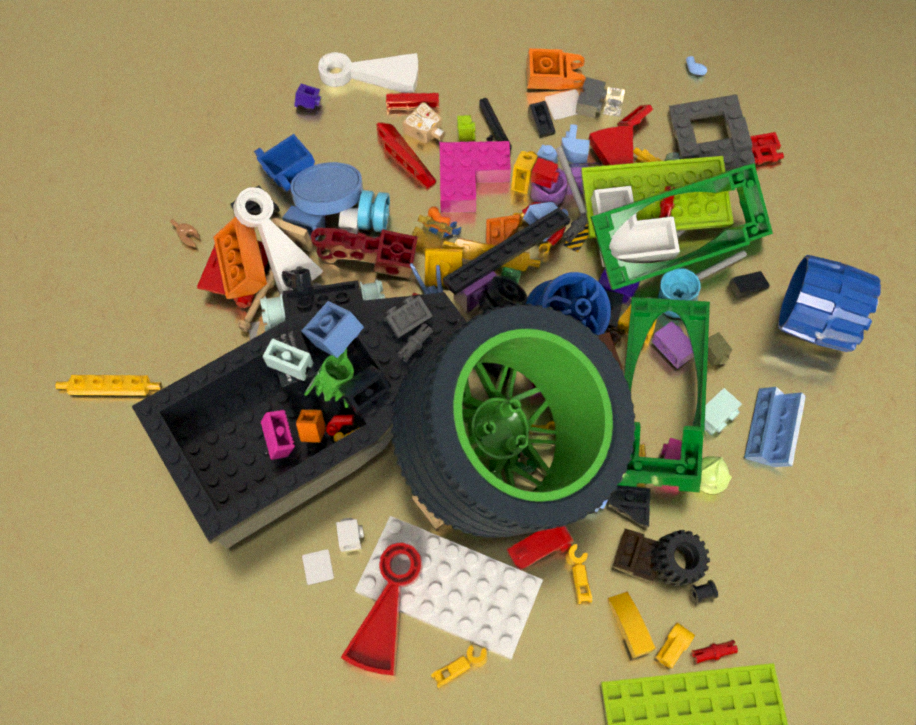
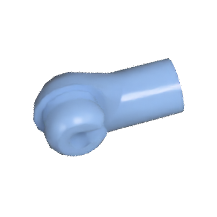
(695, 68)

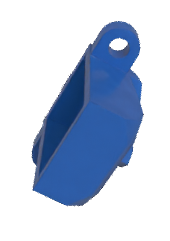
(285, 161)

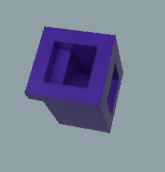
(307, 96)

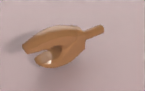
(184, 231)

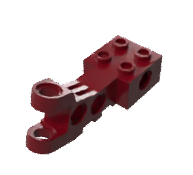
(390, 252)

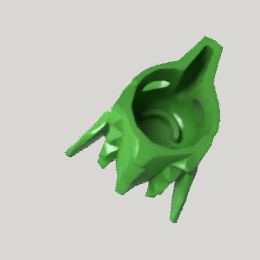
(332, 376)

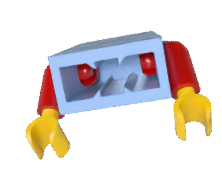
(536, 211)

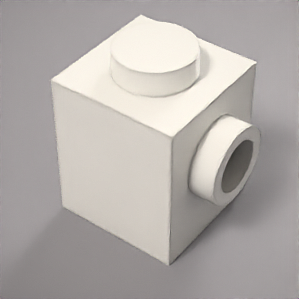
(349, 534)

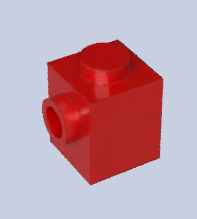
(545, 173)

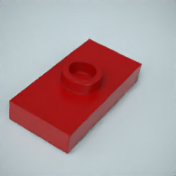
(636, 116)

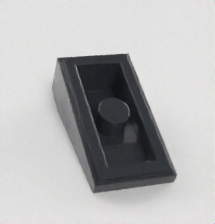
(541, 118)
(748, 284)

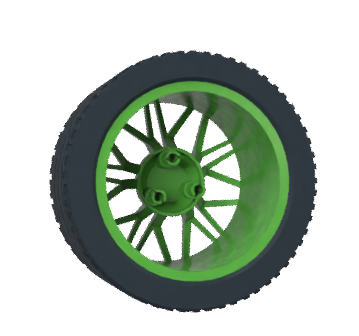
(587, 405)

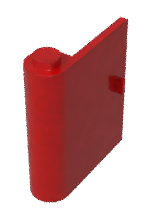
(212, 280)

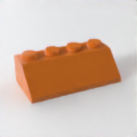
(239, 260)

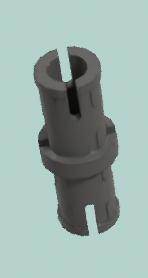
(576, 227)
(414, 342)

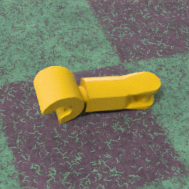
(579, 574)
(459, 666)

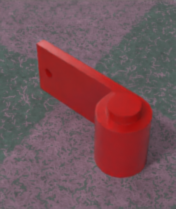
(540, 545)

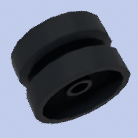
(502, 292)

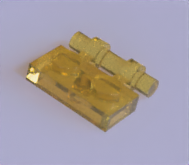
(430, 240)

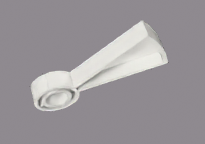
(394, 73)
(280, 250)

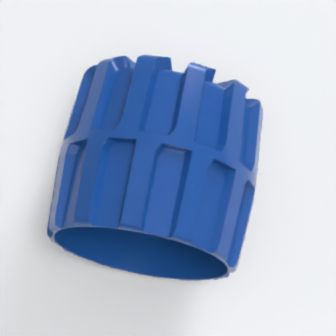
(829, 303)

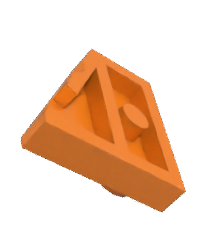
(501, 228)

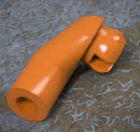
(435, 214)

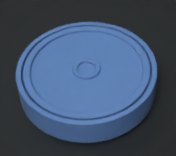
(326, 188)

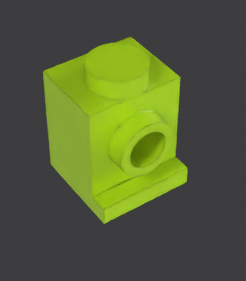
(465, 128)

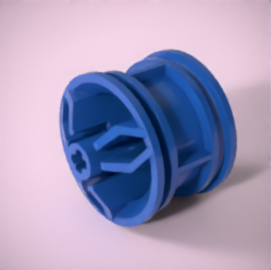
(585, 301)

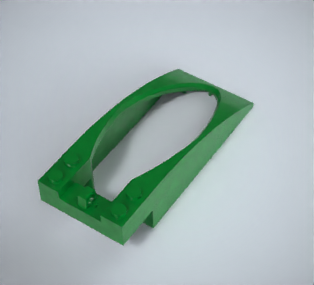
(731, 238)
(688, 470)

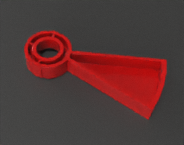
(613, 145)
(377, 638)

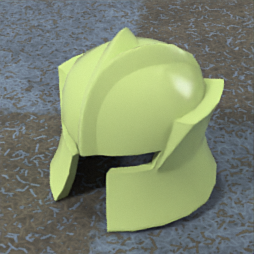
(714, 475)

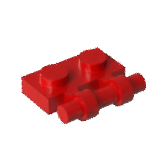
(766, 143)

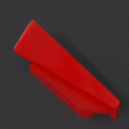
(400, 150)

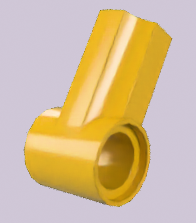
(677, 641)

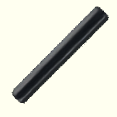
(493, 121)

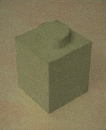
(718, 349)

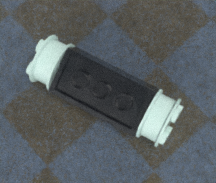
(315, 299)

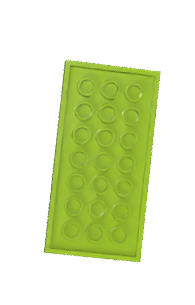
(690, 211)

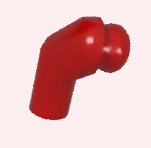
(337, 422)

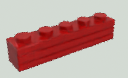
(412, 100)

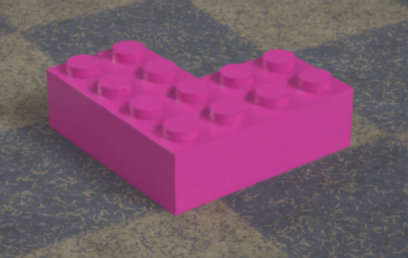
(467, 164)

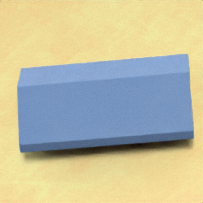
(775, 427)

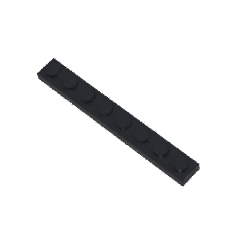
(506, 251)

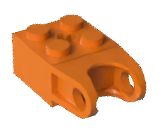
(553, 69)

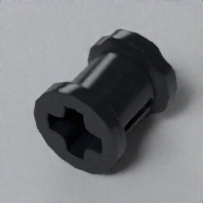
(704, 591)

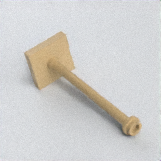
(302, 240)

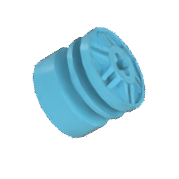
(679, 285)

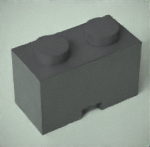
(590, 99)

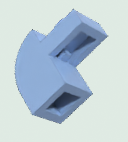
(575, 149)

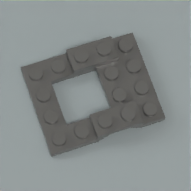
(735, 149)

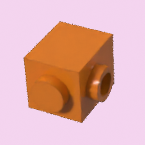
(310, 426)

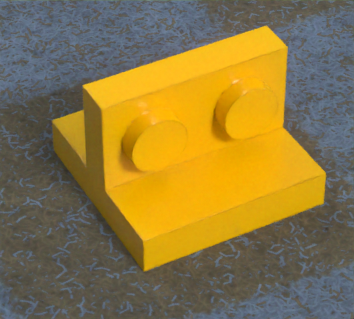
(447, 259)

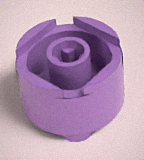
(555, 194)

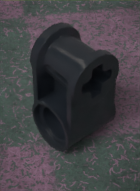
(298, 279)

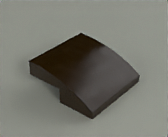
(635, 556)

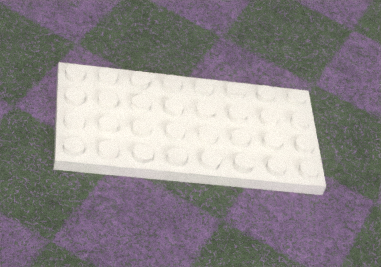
(457, 588)

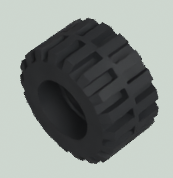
(693, 551)

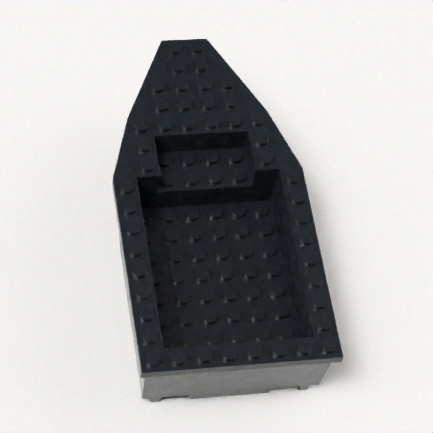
(214, 436)

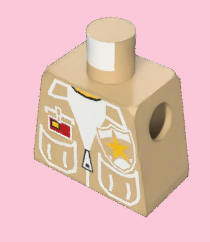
(423, 124)

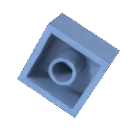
(332, 329)

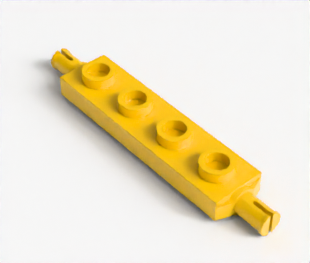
(473, 249)
(108, 385)

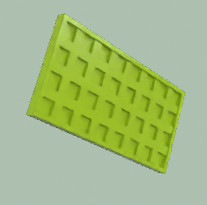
(697, 698)

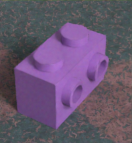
(673, 344)

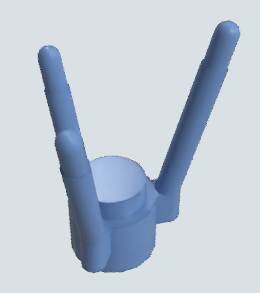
(431, 289)

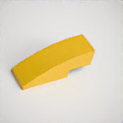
(631, 625)

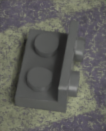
(407, 316)

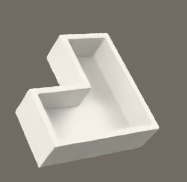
(635, 239)

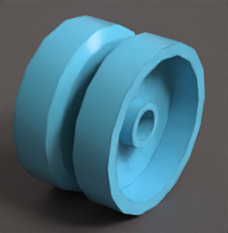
(373, 210)

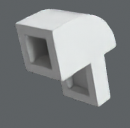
(349, 221)

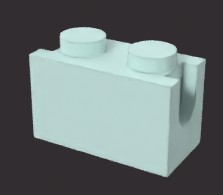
(288, 359)
(720, 410)

